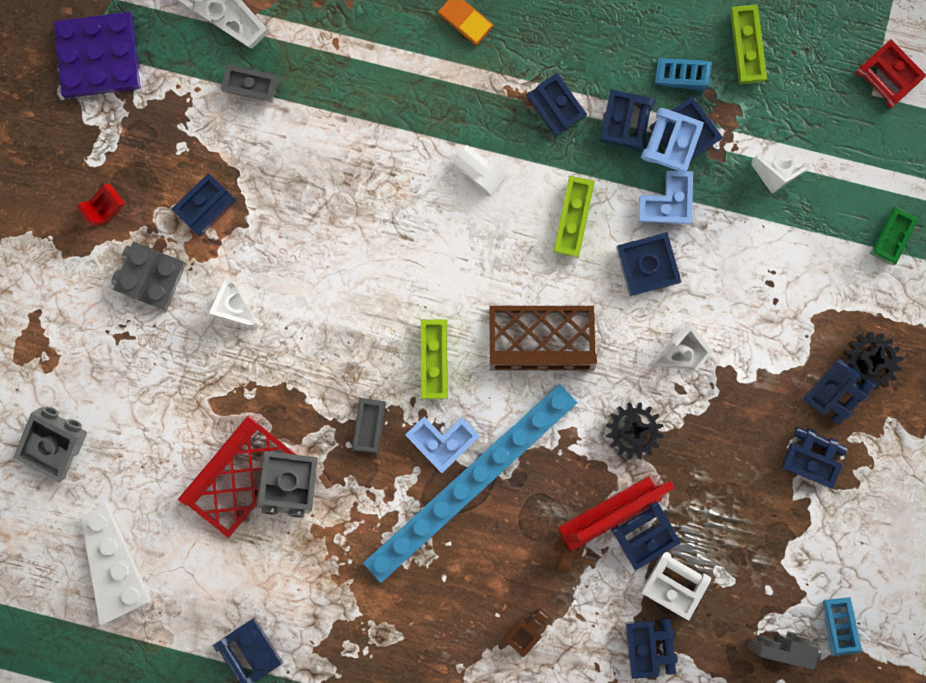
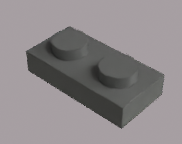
(249, 83)

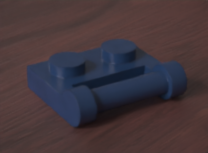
(619, 116)
(650, 542)
(255, 648)

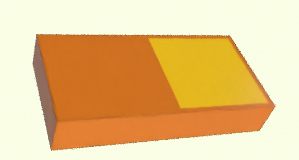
(466, 20)

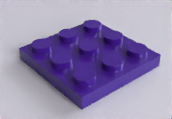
(97, 55)

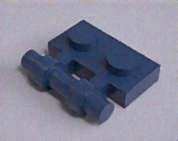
(832, 386)
(811, 465)
(642, 648)

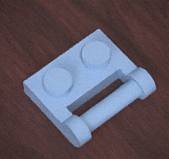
(681, 142)

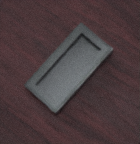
(369, 425)

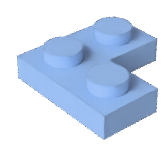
(674, 206)
(439, 448)

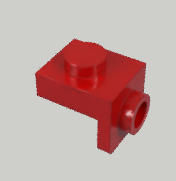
(101, 206)

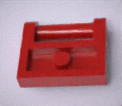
(896, 67)

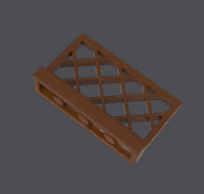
(548, 359)

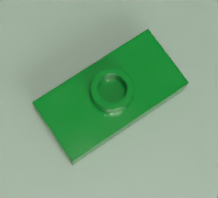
(894, 236)

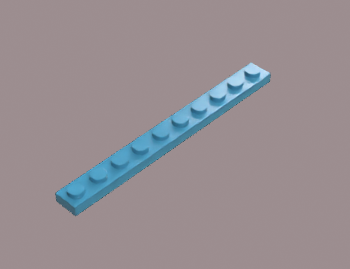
(470, 483)

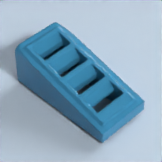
(693, 65)
(833, 638)

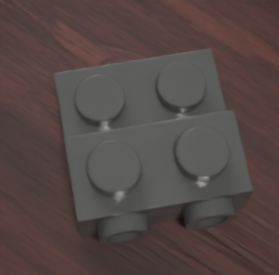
(148, 275)
(50, 443)
(286, 484)
(787, 648)

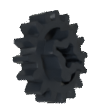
(883, 362)
(636, 443)

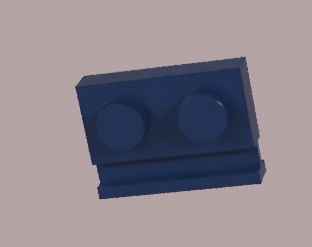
(556, 105)
(204, 204)

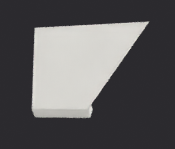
(777, 173)
(232, 306)
(684, 350)

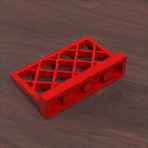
(217, 465)
(612, 512)

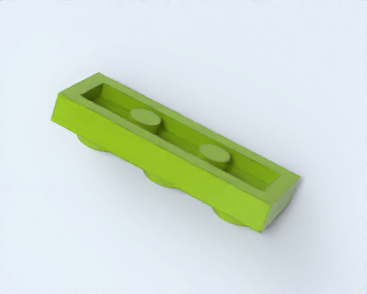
(748, 44)
(573, 216)
(434, 359)

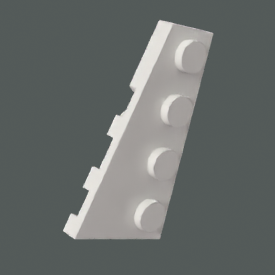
(231, 17)
(113, 571)

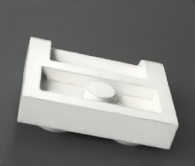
(671, 593)

